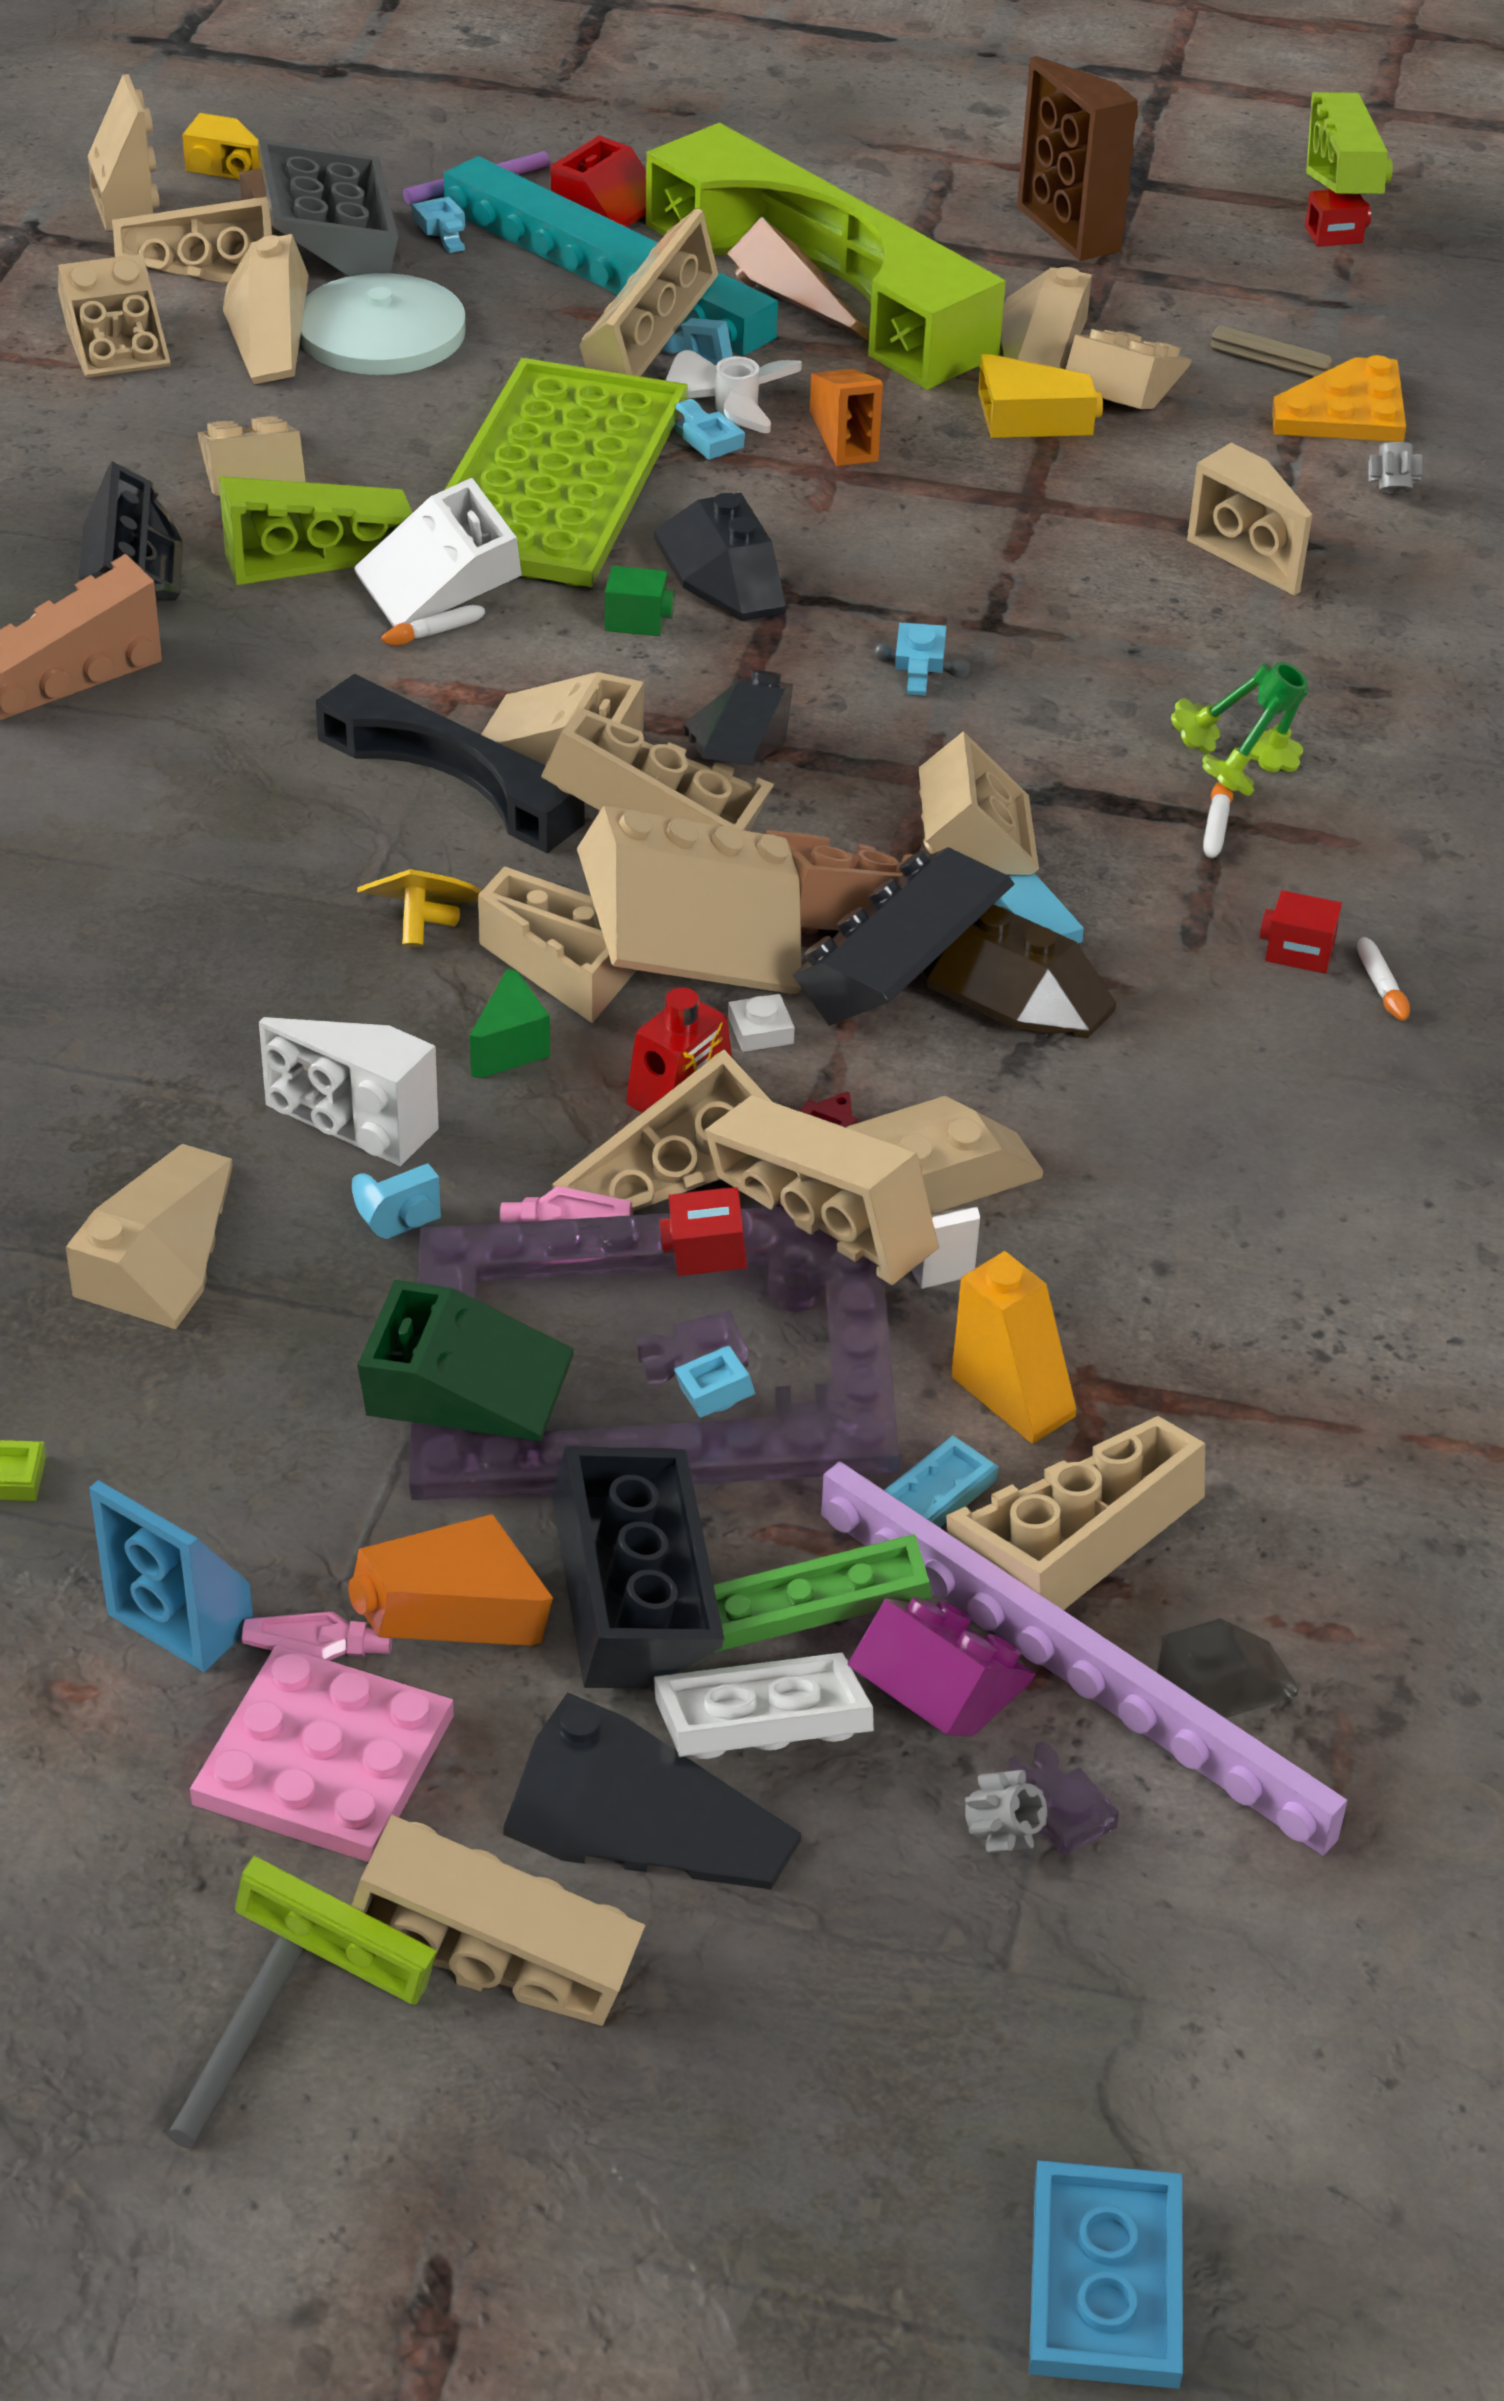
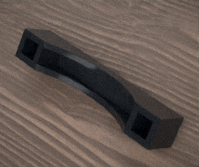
(380, 724)

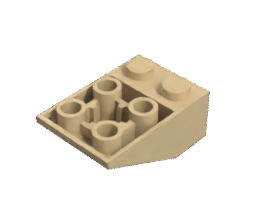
(122, 159)
(112, 315)
(1126, 367)
(262, 451)
(536, 716)

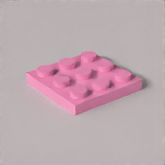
(322, 1752)

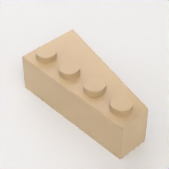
(617, 768)
(498, 1922)

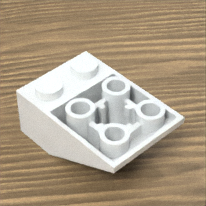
(441, 556)
(353, 1082)

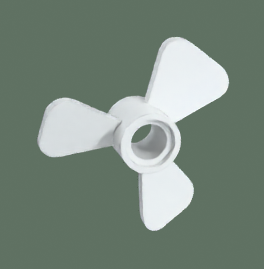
(732, 383)

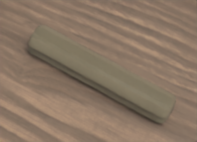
(1270, 352)

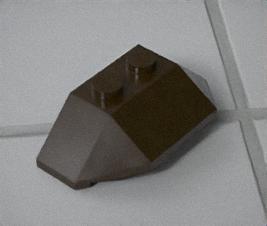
(1022, 976)

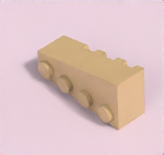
(829, 1181)
(1088, 1513)

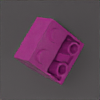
(940, 1664)

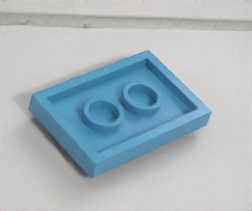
(1107, 2275)

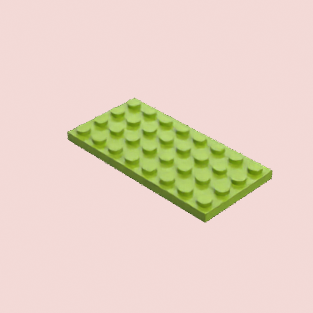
(569, 461)

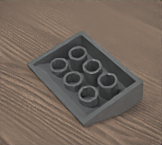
(331, 204)

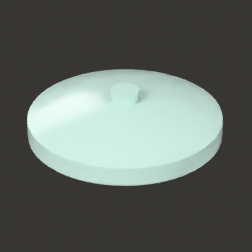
(381, 324)

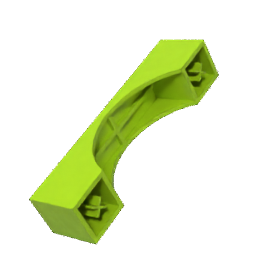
(927, 303)

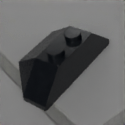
(134, 523)
(724, 556)

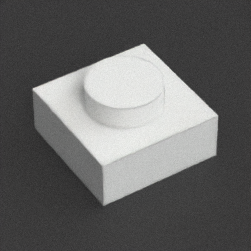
(761, 1022)

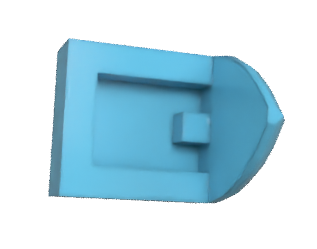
(399, 1201)

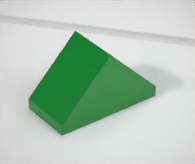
(510, 1029)

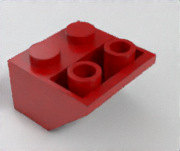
(603, 179)

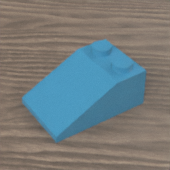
(167, 1581)

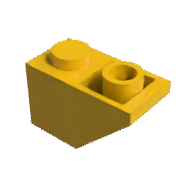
(219, 147)

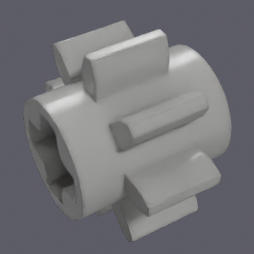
(1395, 467)
(1006, 1811)

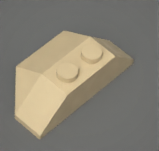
(958, 1150)

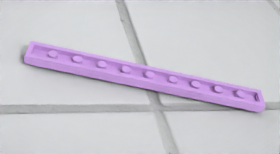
(1093, 1665)

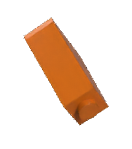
(847, 414)
(451, 1587)

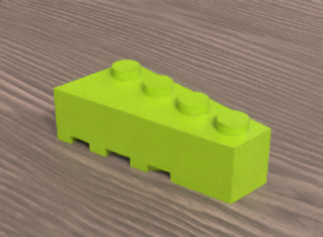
(1346, 146)
(302, 526)

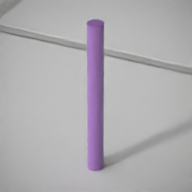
(436, 188)

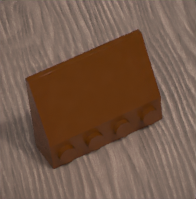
(1076, 157)

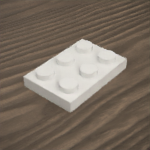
(763, 1705)

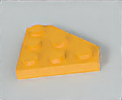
(1346, 402)

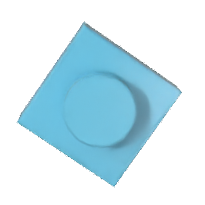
(714, 1381)

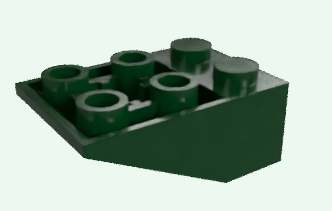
(460, 1365)

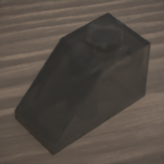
(1225, 1667)

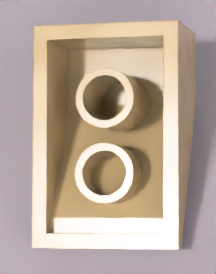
(1250, 517)

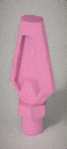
(564, 1204)
(316, 1634)

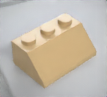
(976, 809)

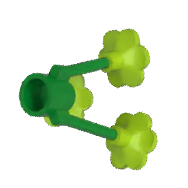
(1279, 690)

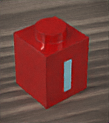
(1336, 218)
(1301, 931)
(704, 1231)

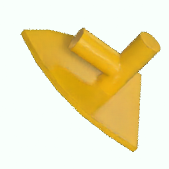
(420, 893)

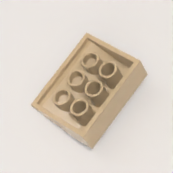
(694, 899)

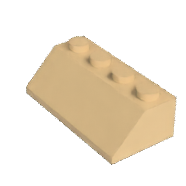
(653, 300)

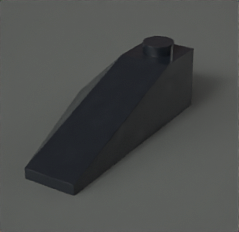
(743, 720)
(628, 1797)

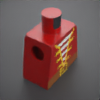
(674, 1047)

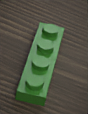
(820, 1591)

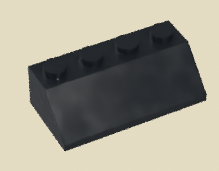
(898, 932)
(634, 1564)

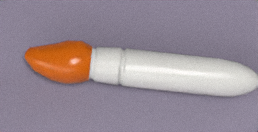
(405, 632)
(1217, 820)
(1393, 999)

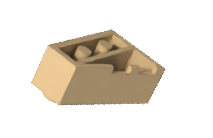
(550, 939)

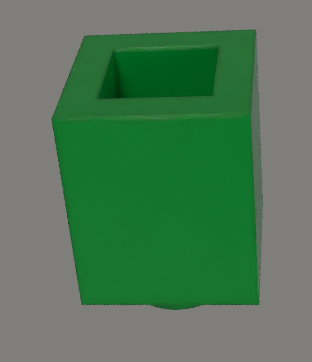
(637, 601)

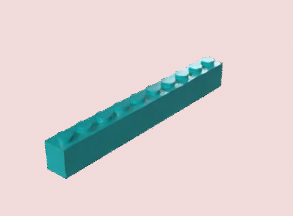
(594, 245)

